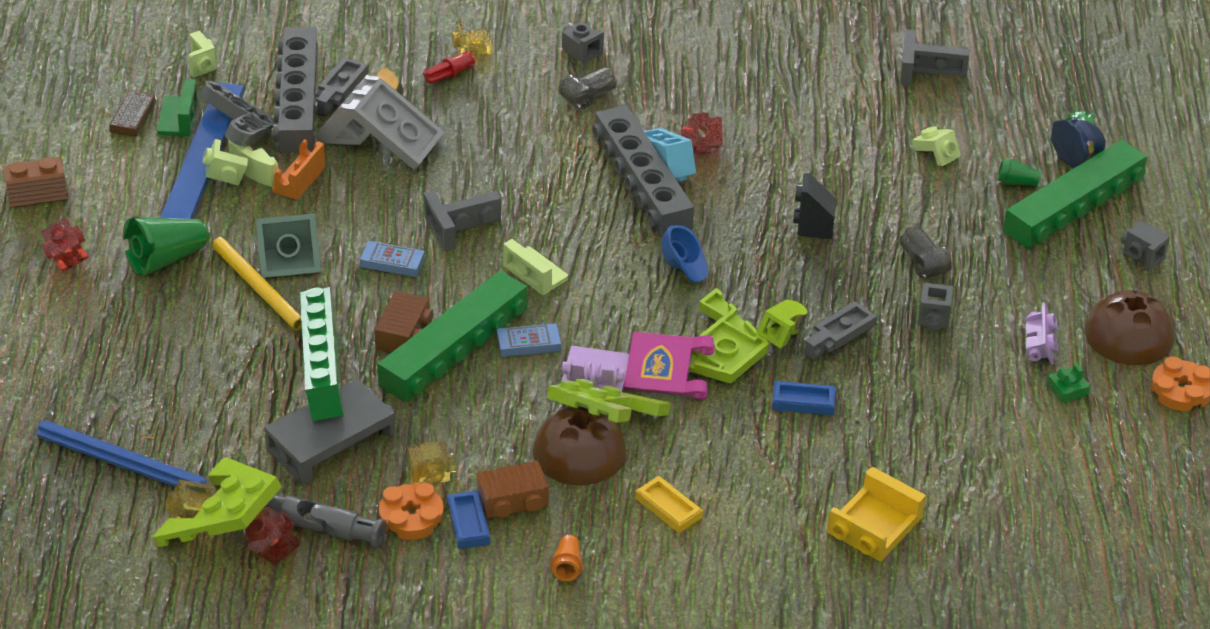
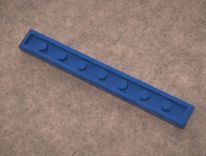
(192, 176)

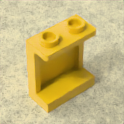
(877, 515)

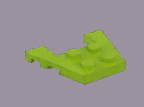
(734, 341)
(605, 400)
(232, 508)

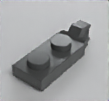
(340, 84)
(839, 329)

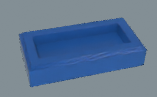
(803, 398)
(468, 519)

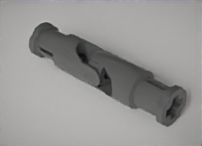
(331, 520)

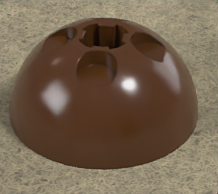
(1130, 328)
(579, 447)

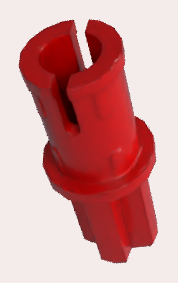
(449, 67)

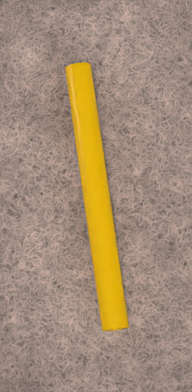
(258, 283)

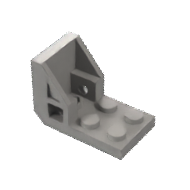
(386, 115)

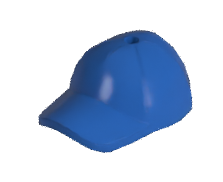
(684, 252)

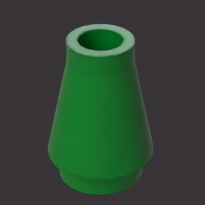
(1018, 174)

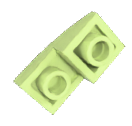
(259, 165)

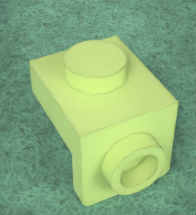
(202, 55)
(939, 141)
(223, 165)

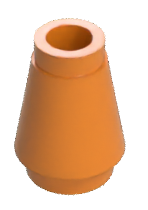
(567, 559)

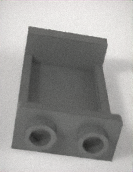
(303, 443)

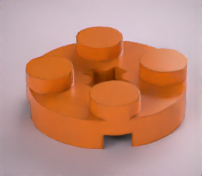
(1178, 371)
(411, 496)

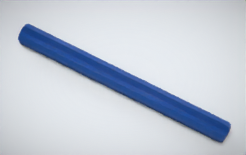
(115, 455)

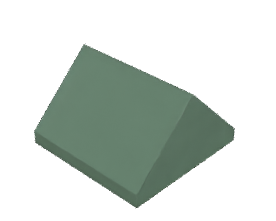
(288, 245)

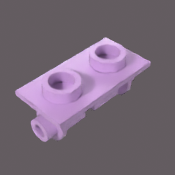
(1040, 337)

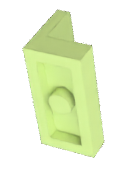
(532, 267)

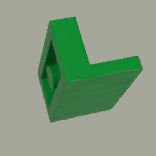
(179, 111)

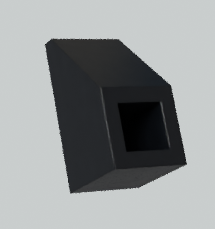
(816, 209)

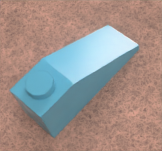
(674, 151)

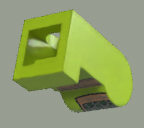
(782, 322)

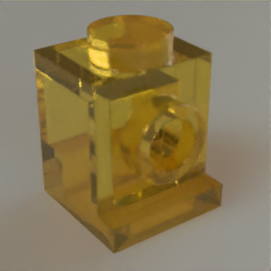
(430, 462)

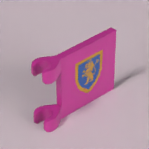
(662, 364)

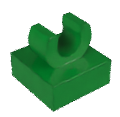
(1068, 383)

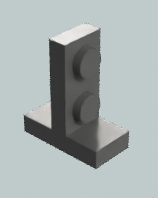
(931, 59)
(460, 215)

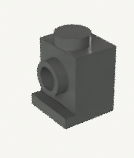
(582, 42)
(1145, 244)
(935, 313)

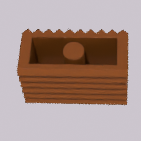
(35, 181)
(401, 320)
(512, 489)

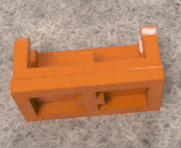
(300, 172)

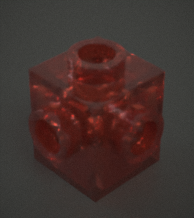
(710, 126)
(64, 244)
(271, 535)

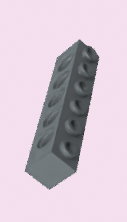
(297, 94)
(642, 169)

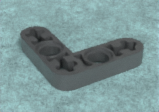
(248, 123)

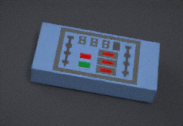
(392, 258)
(528, 340)

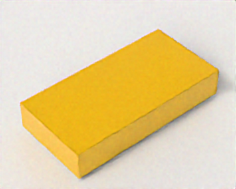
(669, 504)

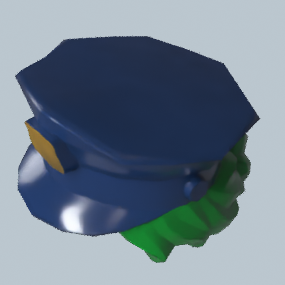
(1077, 138)

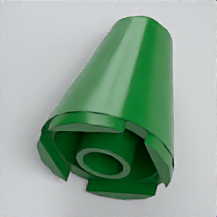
(161, 241)

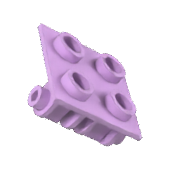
(596, 365)

